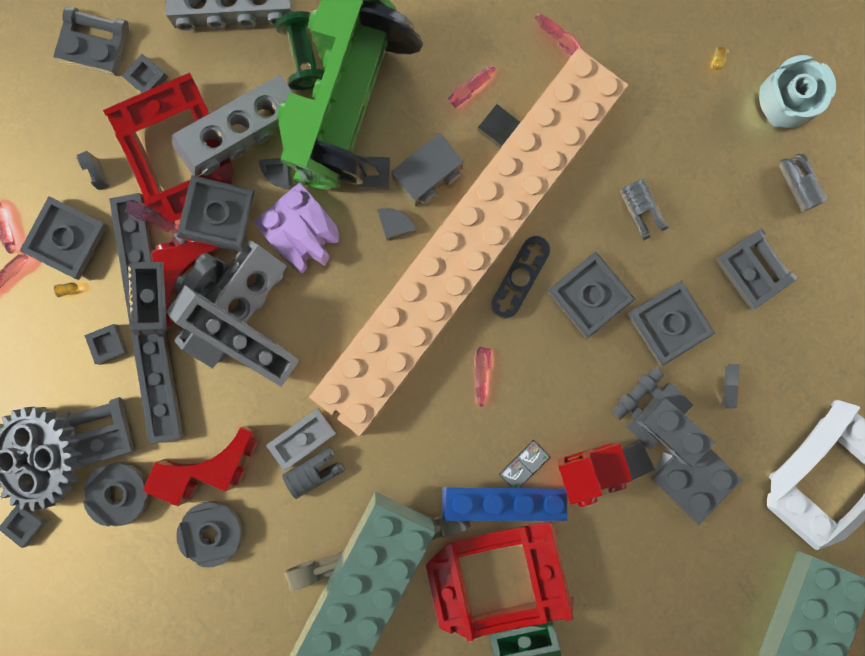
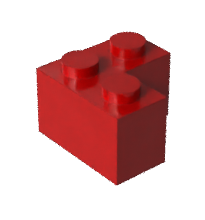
(593, 471)

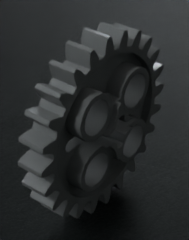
(36, 458)

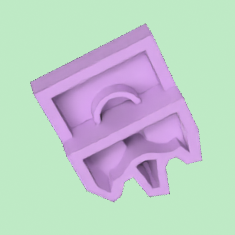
(298, 228)

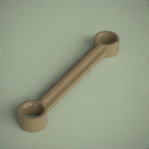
(313, 571)

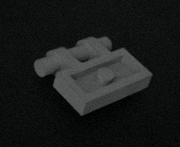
(648, 385)

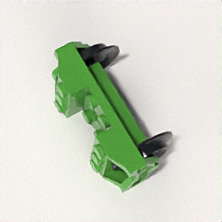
(351, 47)

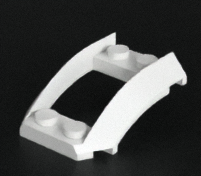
(796, 509)

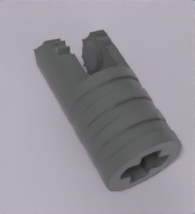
(803, 182)
(639, 201)
(306, 475)

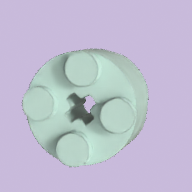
(797, 92)

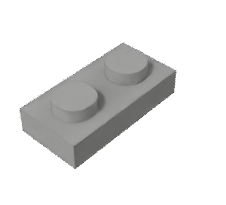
(301, 439)

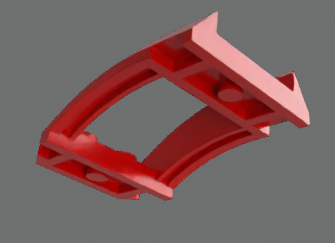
(148, 110)
(545, 572)

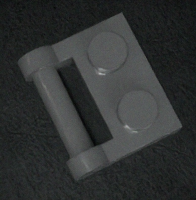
(88, 50)
(748, 273)
(104, 441)

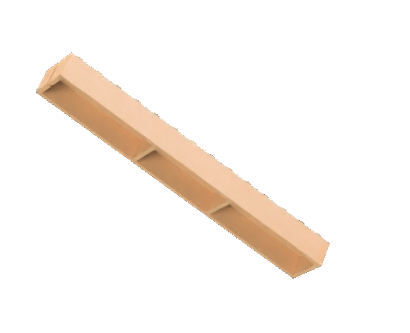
(468, 242)

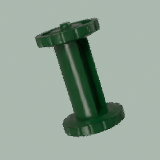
(296, 28)

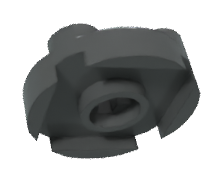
(203, 276)
(98, 494)
(200, 549)

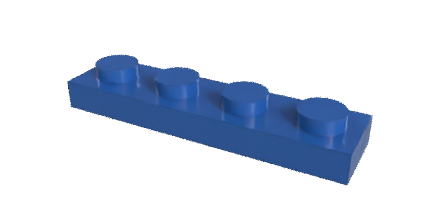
(504, 504)

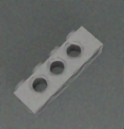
(216, 16)
(191, 140)
(234, 286)
(231, 336)

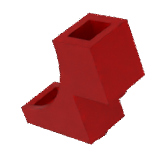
(176, 262)
(176, 481)

